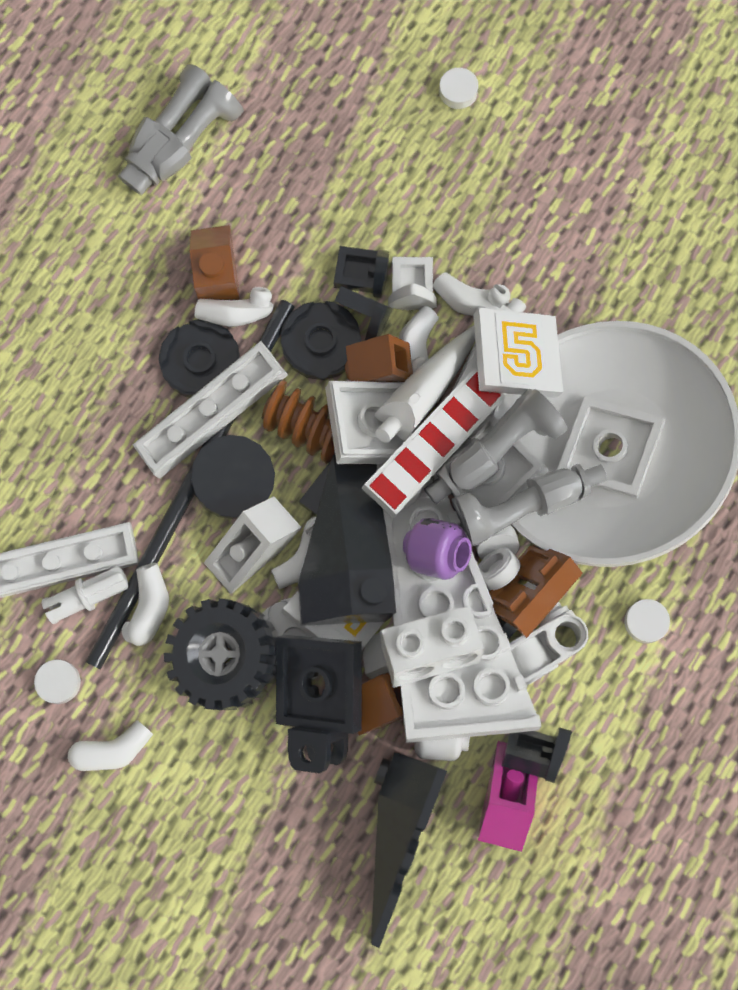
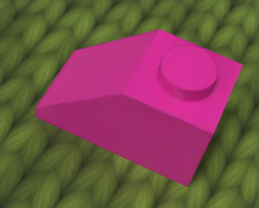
(507, 805)

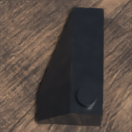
(348, 554)
(403, 813)

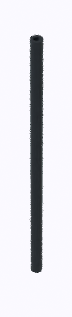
(170, 521)

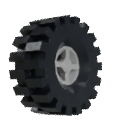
(202, 651)

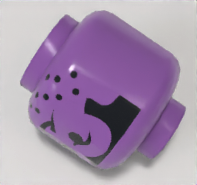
(437, 548)

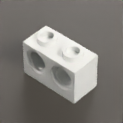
(431, 646)

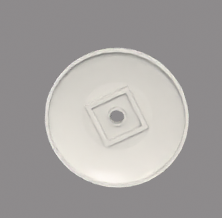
(675, 435)

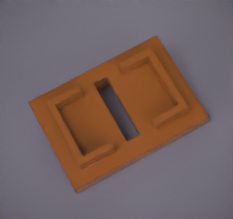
(525, 607)

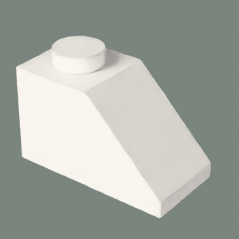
(251, 543)

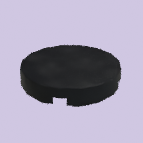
(320, 352)
(192, 371)
(232, 476)

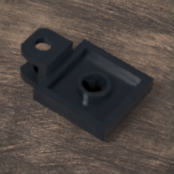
(318, 717)

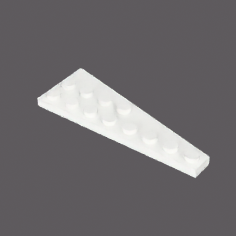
(469, 700)

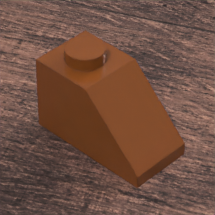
(214, 263)

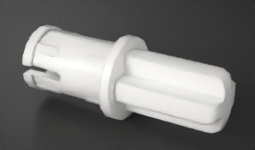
(85, 594)

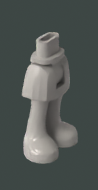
(160, 152)
(478, 459)
(544, 495)

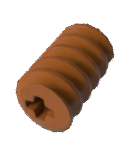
(299, 421)

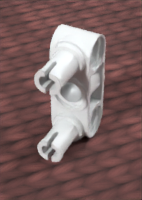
(540, 650)

